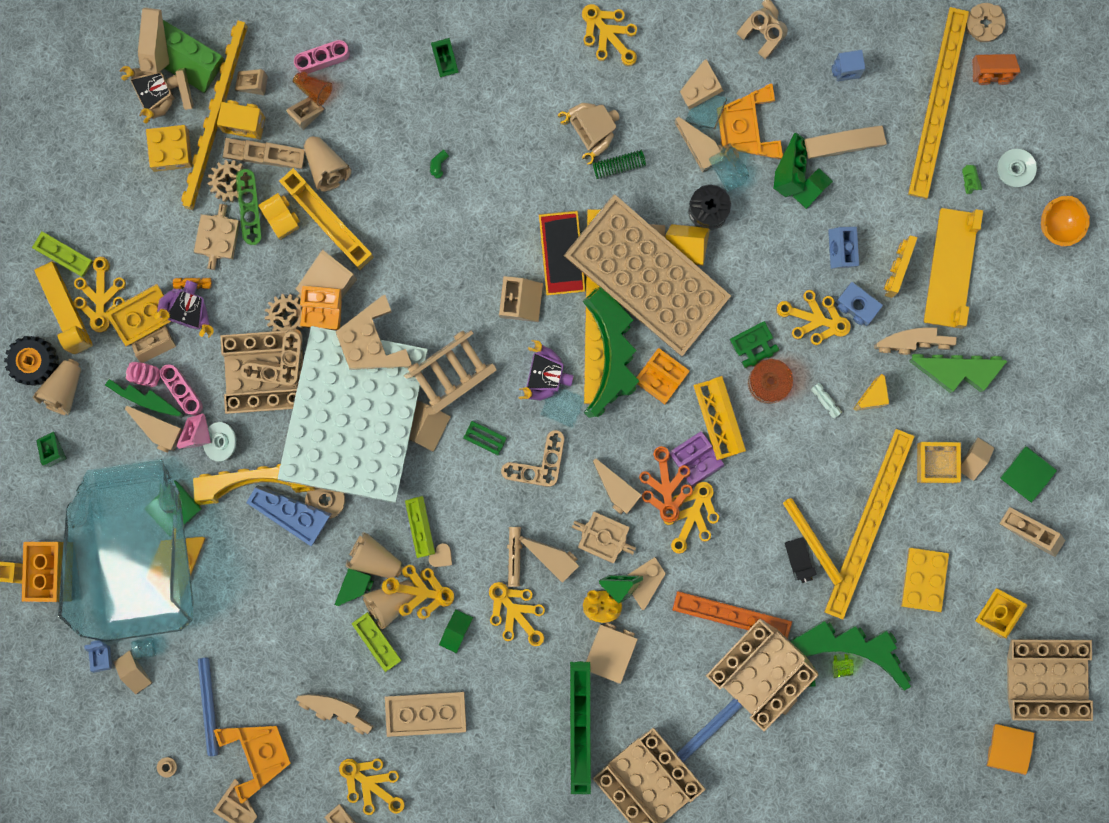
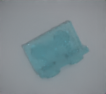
(729, 167)

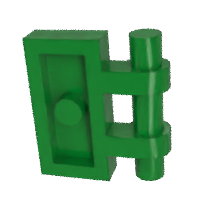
(749, 340)

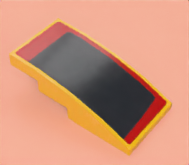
(557, 235)

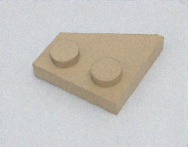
(701, 86)
(652, 577)
(231, 809)

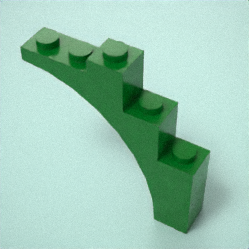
(618, 352)
(876, 649)
(580, 728)

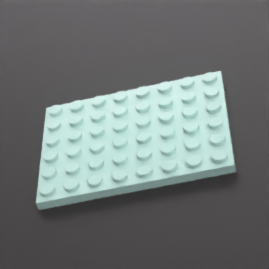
(350, 424)

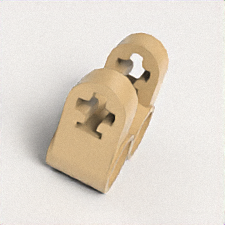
(766, 29)

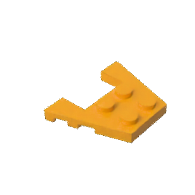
(740, 126)
(263, 752)

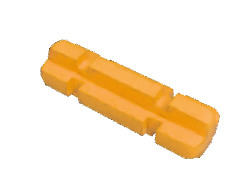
(205, 283)

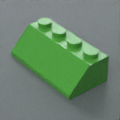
(198, 60)

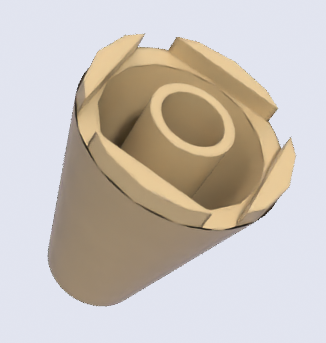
(325, 164)
(60, 388)
(373, 558)
(385, 606)

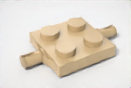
(217, 237)
(603, 537)

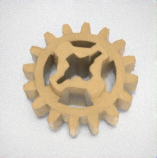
(221, 181)
(276, 316)

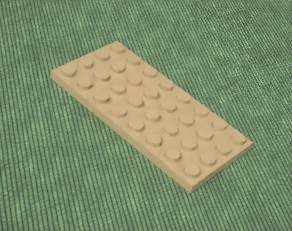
(647, 275)

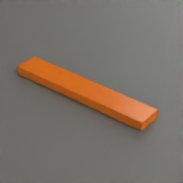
(726, 613)

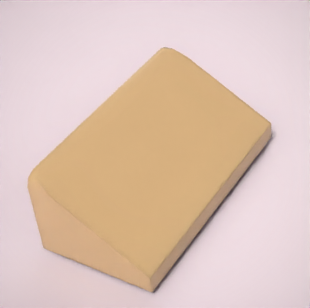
(153, 344)

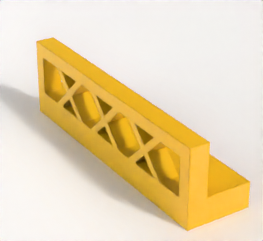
(726, 419)

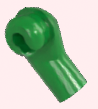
(435, 164)

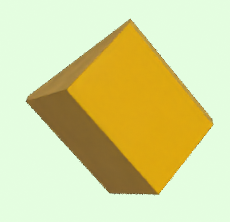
(690, 241)
(875, 396)
(1001, 613)

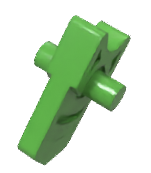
(971, 179)

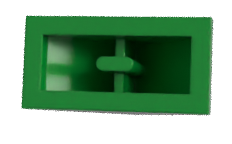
(444, 57)
(813, 188)
(50, 450)
(620, 586)
(455, 631)

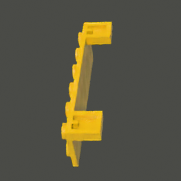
(952, 268)

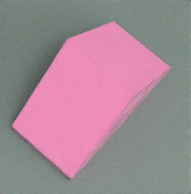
(194, 432)

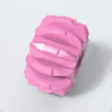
(143, 374)

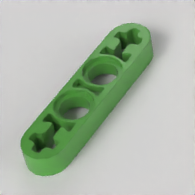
(251, 206)

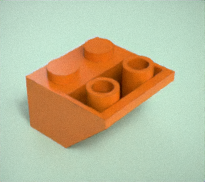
(995, 68)

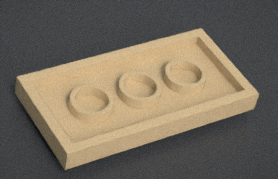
(425, 714)

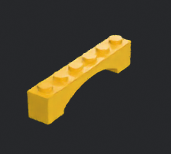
(326, 219)
(210, 488)

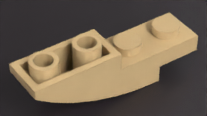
(906, 341)
(329, 706)

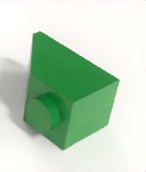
(354, 586)

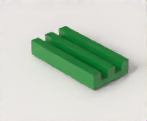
(499, 445)

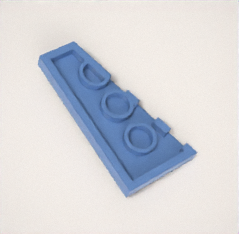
(294, 516)

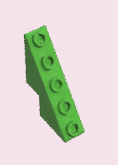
(951, 371)

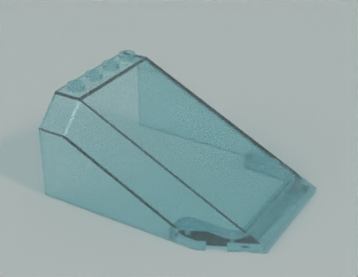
(125, 555)

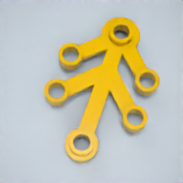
(608, 32)
(101, 297)
(816, 319)
(694, 514)
(420, 591)
(513, 611)
(369, 784)

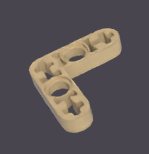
(280, 369)
(539, 471)

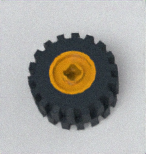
(31, 360)

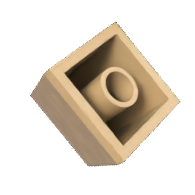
(327, 273)

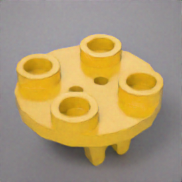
(593, 607)

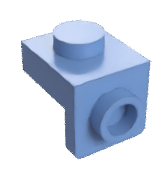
(99, 656)

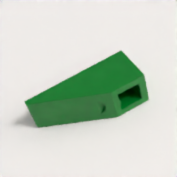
(791, 170)

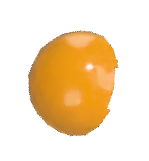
(1065, 221)

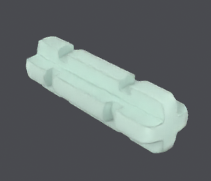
(826, 400)

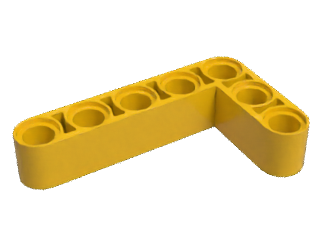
(74, 334)

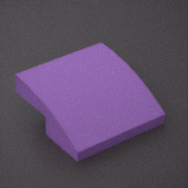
(698, 456)

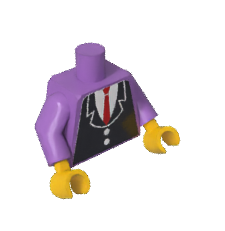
(185, 309)
(545, 374)

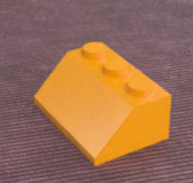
(41, 571)

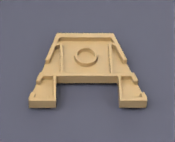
(362, 344)

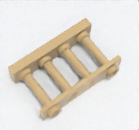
(467, 381)

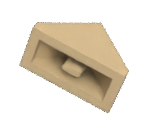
(251, 81)
(304, 112)
(976, 459)
(132, 673)

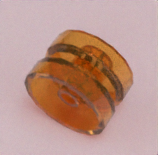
(781, 377)

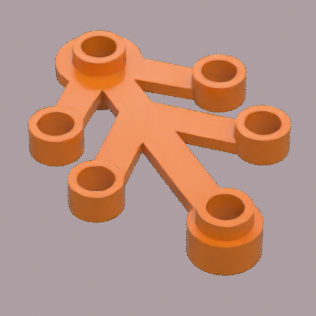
(666, 487)

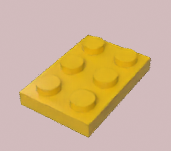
(899, 266)
(136, 315)
(925, 579)

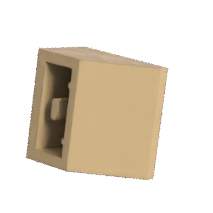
(520, 299)

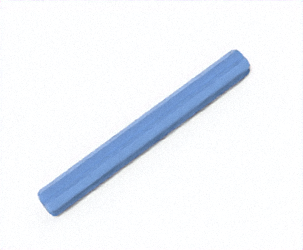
(208, 706)
(709, 729)

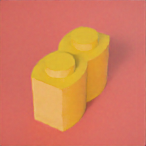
(279, 216)

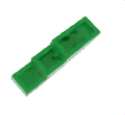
(150, 400)

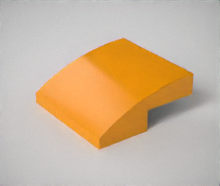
(321, 307)
(661, 376)
(1010, 749)

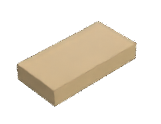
(184, 89)

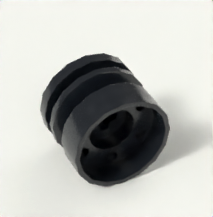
(698, 207)

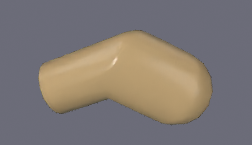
(769, 5)

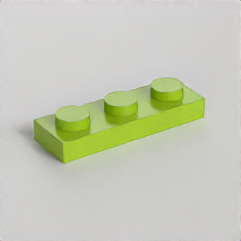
(62, 254)
(420, 527)
(376, 642)

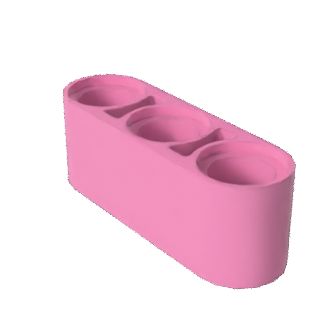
(312, 55)
(173, 385)

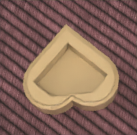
(441, 557)

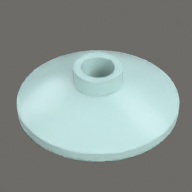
(1025, 164)
(217, 449)

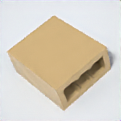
(611, 652)

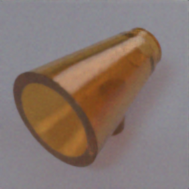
(314, 88)

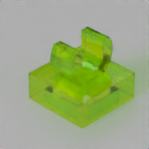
(843, 667)

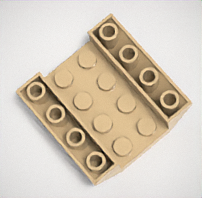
(252, 395)
(763, 673)
(1049, 680)
(648, 780)

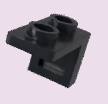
(800, 560)

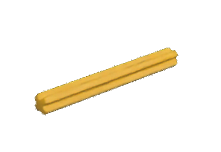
(813, 542)

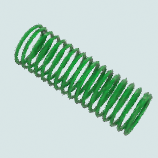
(641, 155)

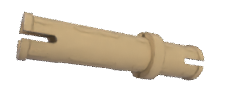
(514, 565)

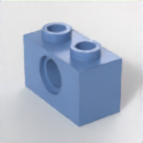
(848, 65)
(843, 247)
(855, 293)

